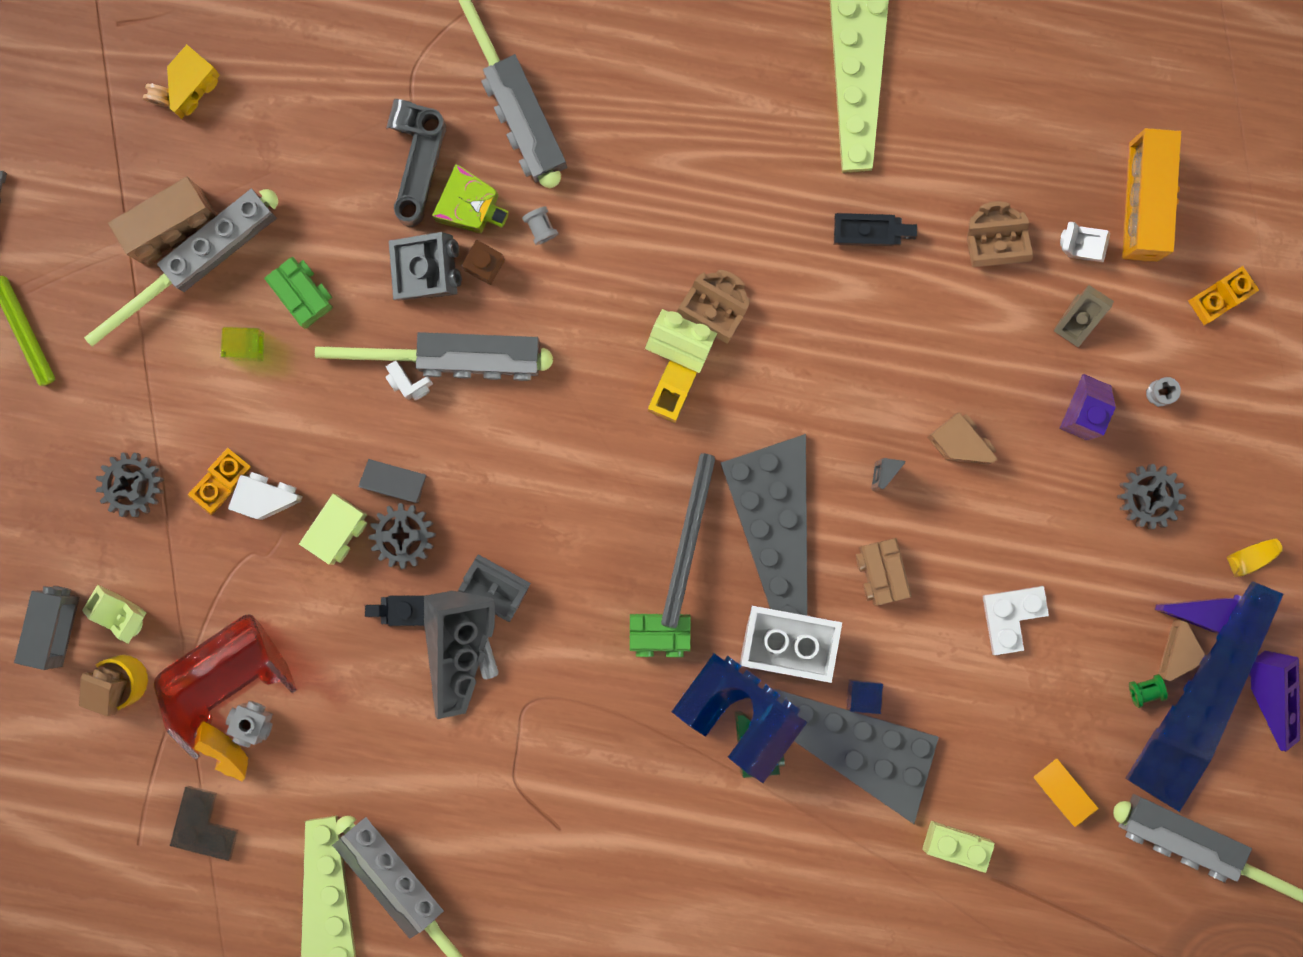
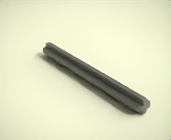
(688, 540)

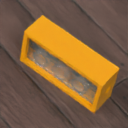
(1151, 195)

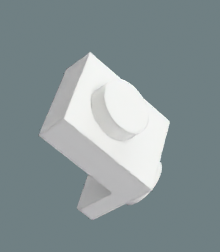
(1084, 242)
(399, 380)

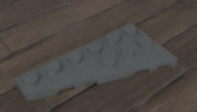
(772, 509)
(871, 752)

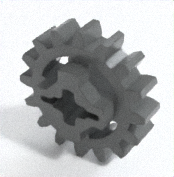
(140, 478)
(1145, 507)
(414, 535)

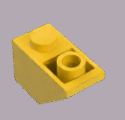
(188, 81)
(672, 391)

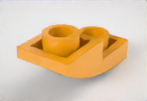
(1223, 295)
(219, 481)
(230, 757)
(1066, 792)

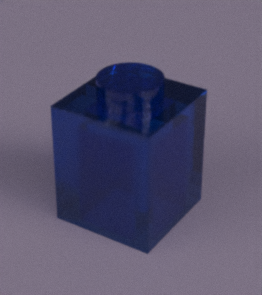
(864, 696)

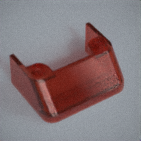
(213, 674)

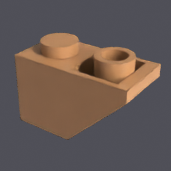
(960, 442)
(102, 691)

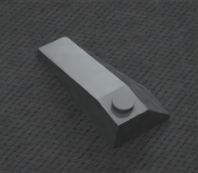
(456, 639)

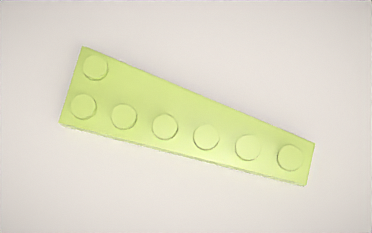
(858, 64)
(326, 906)

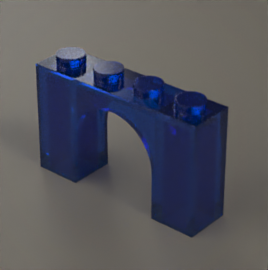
(772, 725)

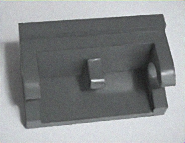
(493, 581)

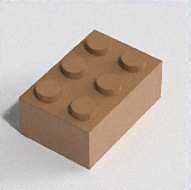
(163, 221)

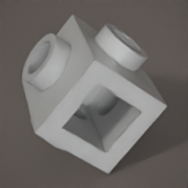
(259, 720)

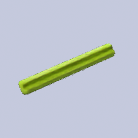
(24, 334)

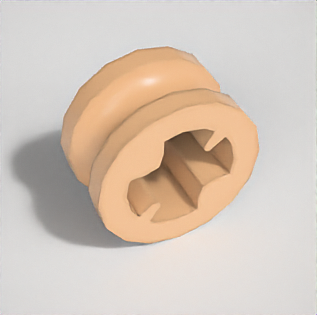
(156, 95)

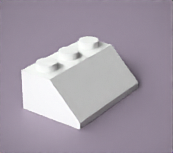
(791, 644)

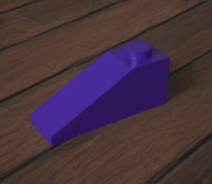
(1206, 614)
(1278, 695)

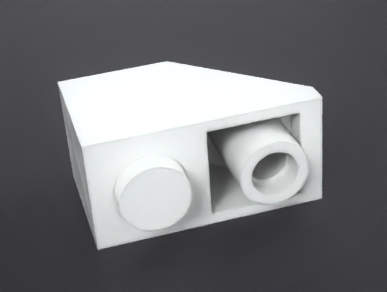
(261, 500)

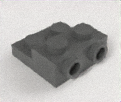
(424, 266)

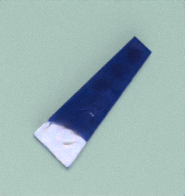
(1211, 695)

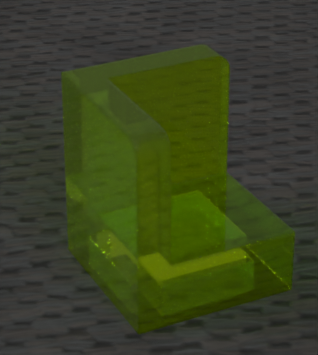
(242, 344)

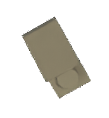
(1083, 315)

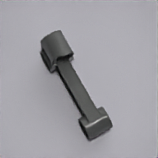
(422, 157)

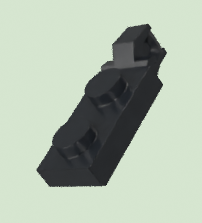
(871, 229)
(399, 610)

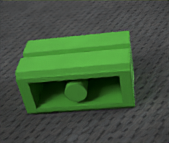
(299, 292)
(650, 635)

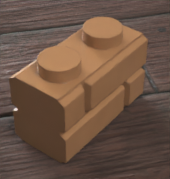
(884, 572)

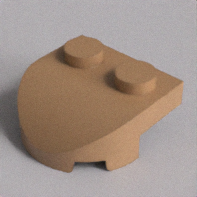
(998, 236)
(716, 302)

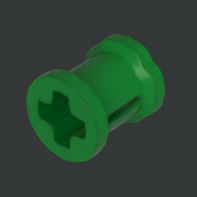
(1148, 691)

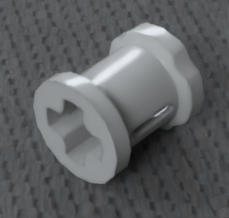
(540, 225)
(1173, 391)

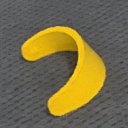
(1254, 557)
(137, 675)

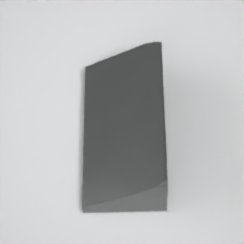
(884, 472)
(392, 481)

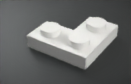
(1004, 613)

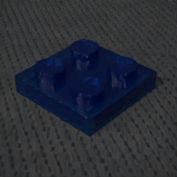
(1167, 772)

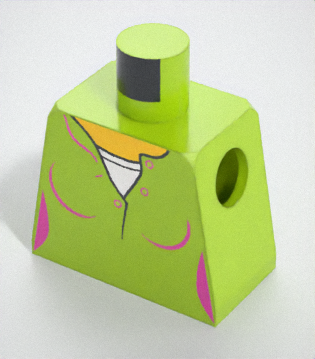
(468, 203)

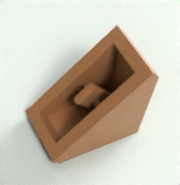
(1181, 652)

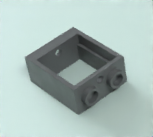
(47, 628)

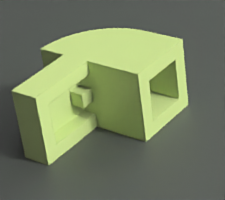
(114, 613)

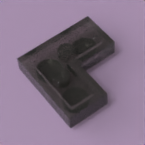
(194, 830)

